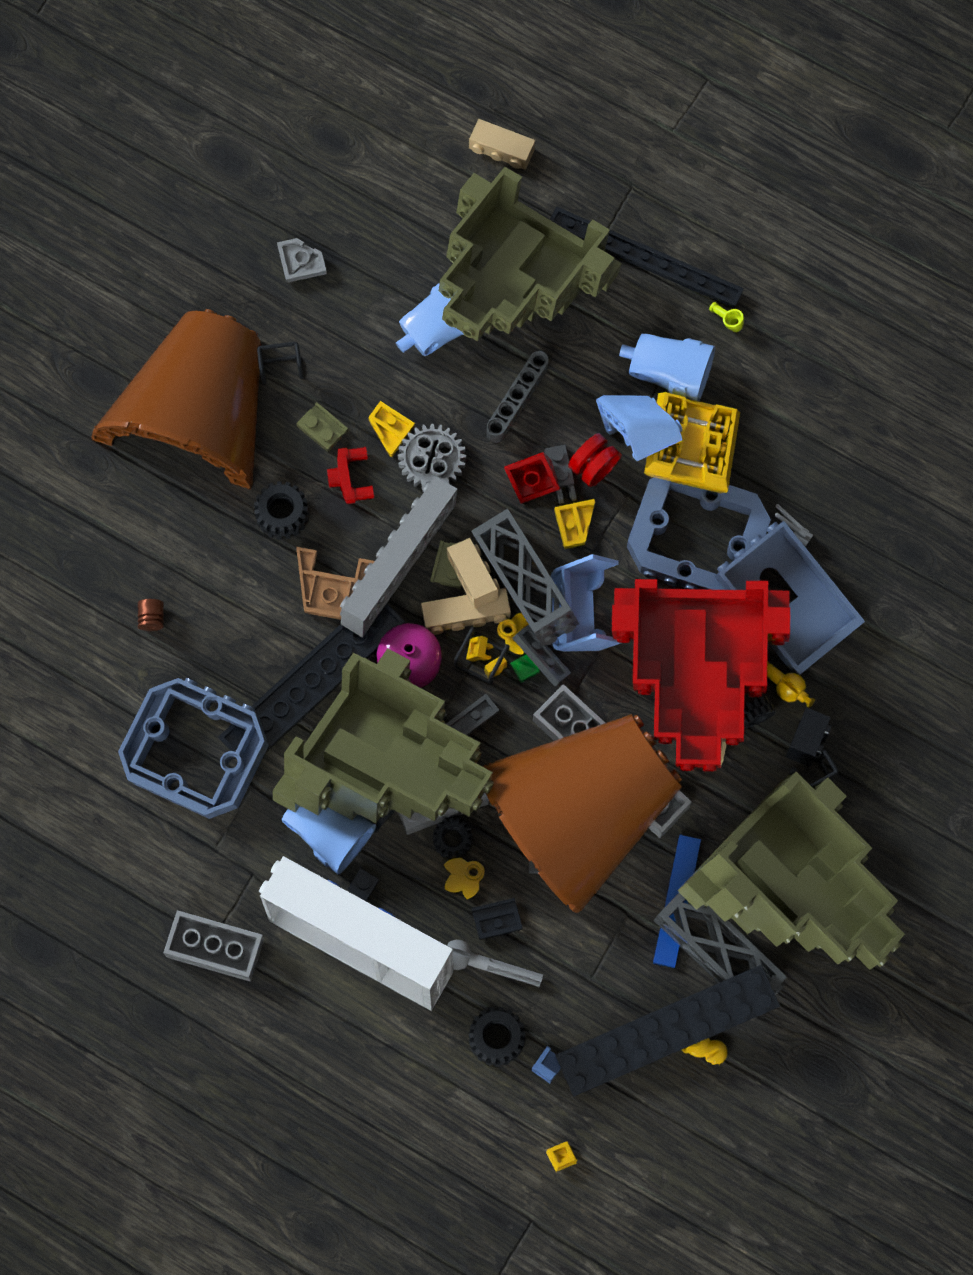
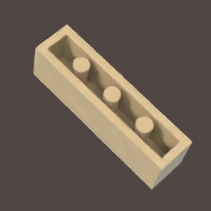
(459, 612)

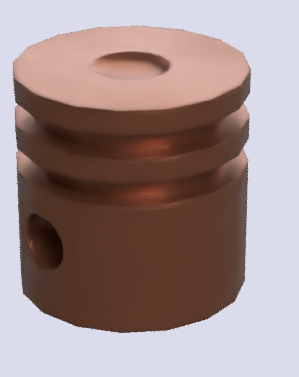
(150, 614)

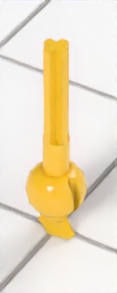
(789, 686)

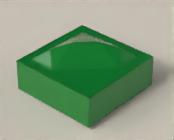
(524, 668)

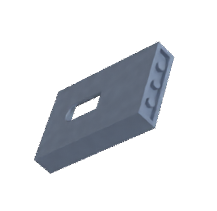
(820, 612)

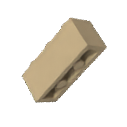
(501, 144)
(473, 573)

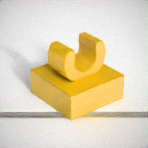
(477, 649)

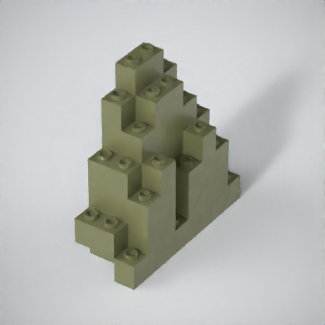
(516, 261)
(383, 751)
(800, 876)

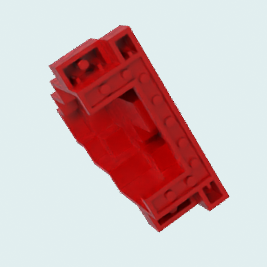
(700, 659)

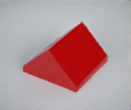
(532, 477)

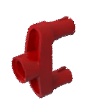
(340, 476)

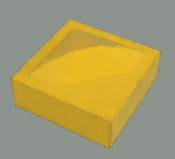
(489, 667)
(561, 1156)

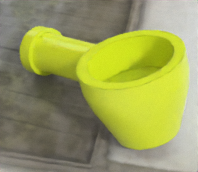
(729, 317)

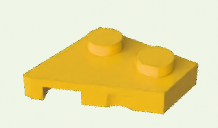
(390, 427)
(574, 522)

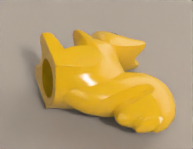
(714, 1051)

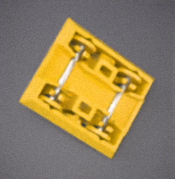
(701, 450)

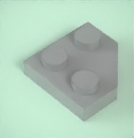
(300, 260)

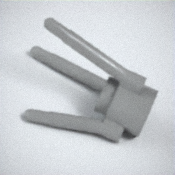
(801, 532)

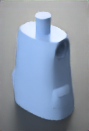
(425, 325)
(671, 364)
(331, 835)

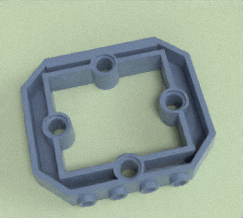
(667, 569)
(235, 780)

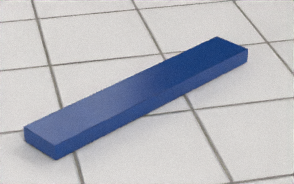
(682, 870)

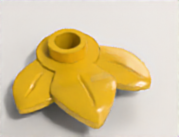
(517, 623)
(460, 878)

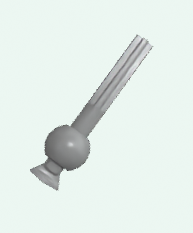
(463, 956)

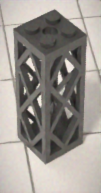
(554, 623)
(697, 951)

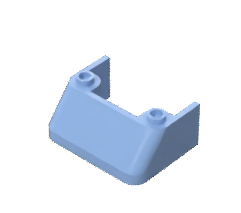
(576, 585)

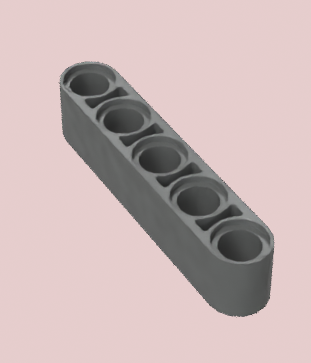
(519, 387)

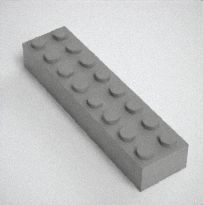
(398, 556)
(566, 715)

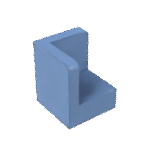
(547, 1065)

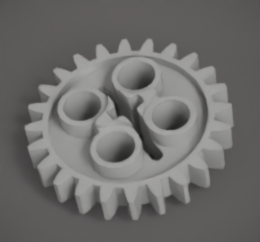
(412, 452)

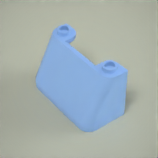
(640, 422)

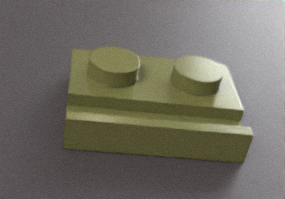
(322, 427)
(443, 571)

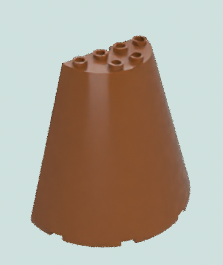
(196, 394)
(583, 803)

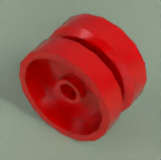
(594, 460)

